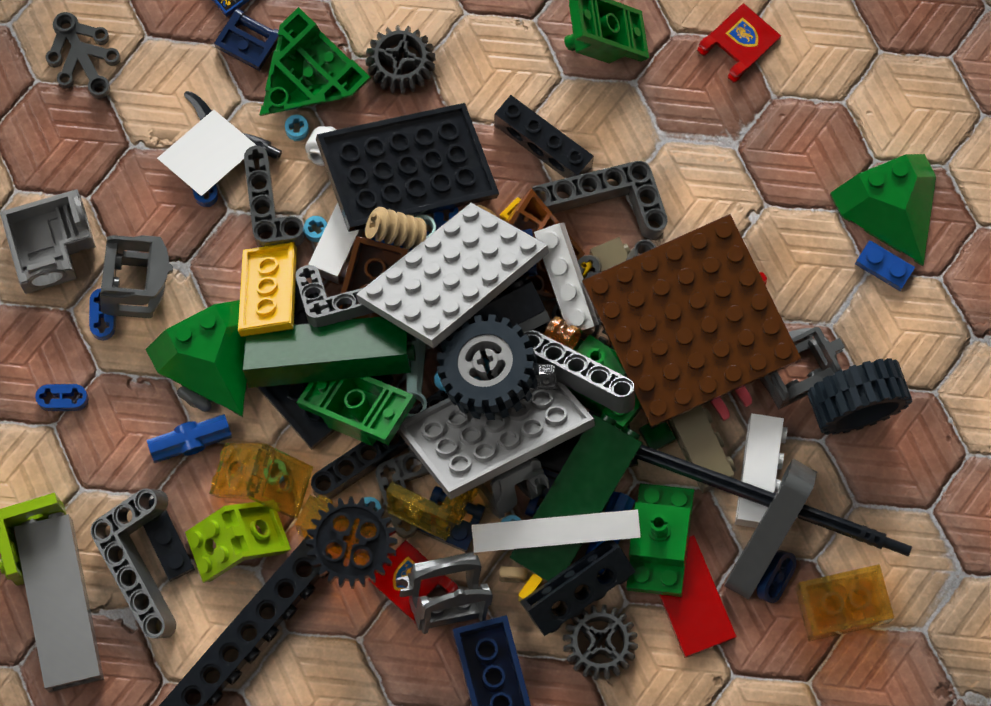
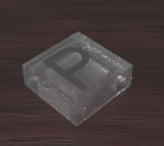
(547, 378)

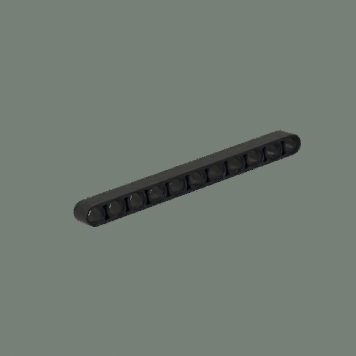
(384, 452)

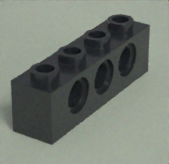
(542, 139)
(563, 587)

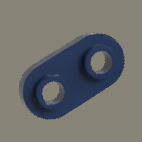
(776, 576)

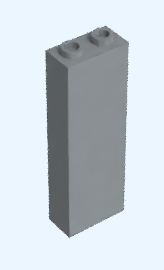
(58, 602)

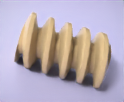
(395, 228)

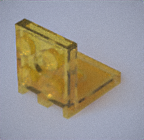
(259, 477)
(426, 514)

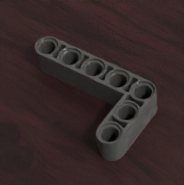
(604, 191)
(583, 374)
(772, 529)
(132, 561)

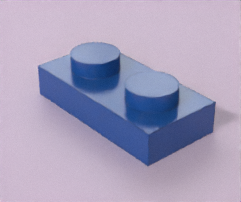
(884, 265)

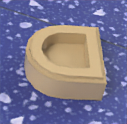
(513, 574)

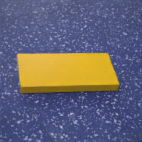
(267, 289)

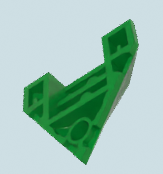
(308, 68)
(892, 203)
(205, 355)

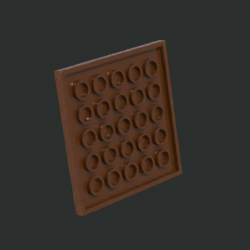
(691, 320)

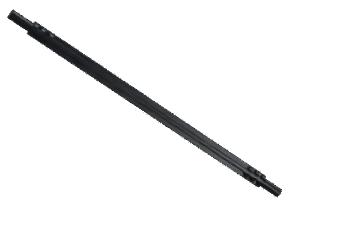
(764, 497)

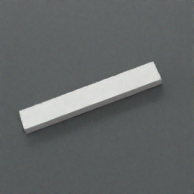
(556, 531)

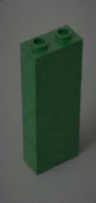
(328, 352)
(582, 488)

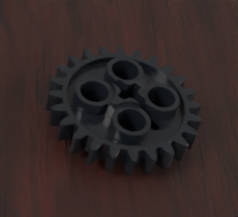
(376, 547)

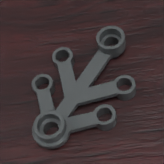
(80, 51)

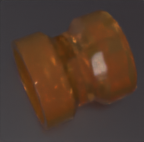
(563, 333)

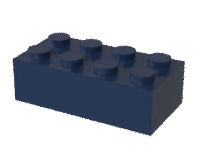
(491, 664)

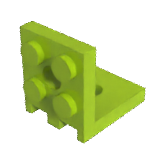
(15, 515)
(235, 538)

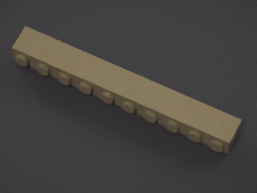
(692, 428)

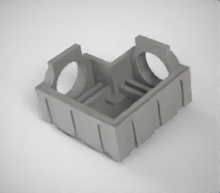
(44, 238)

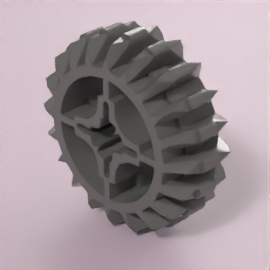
(381, 52)
(609, 651)

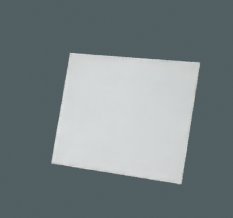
(206, 152)

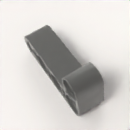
(265, 198)

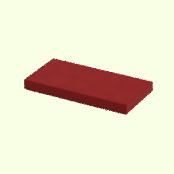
(699, 614)

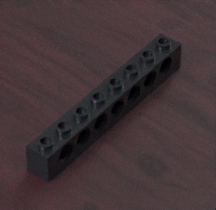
(248, 618)

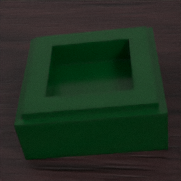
(657, 436)

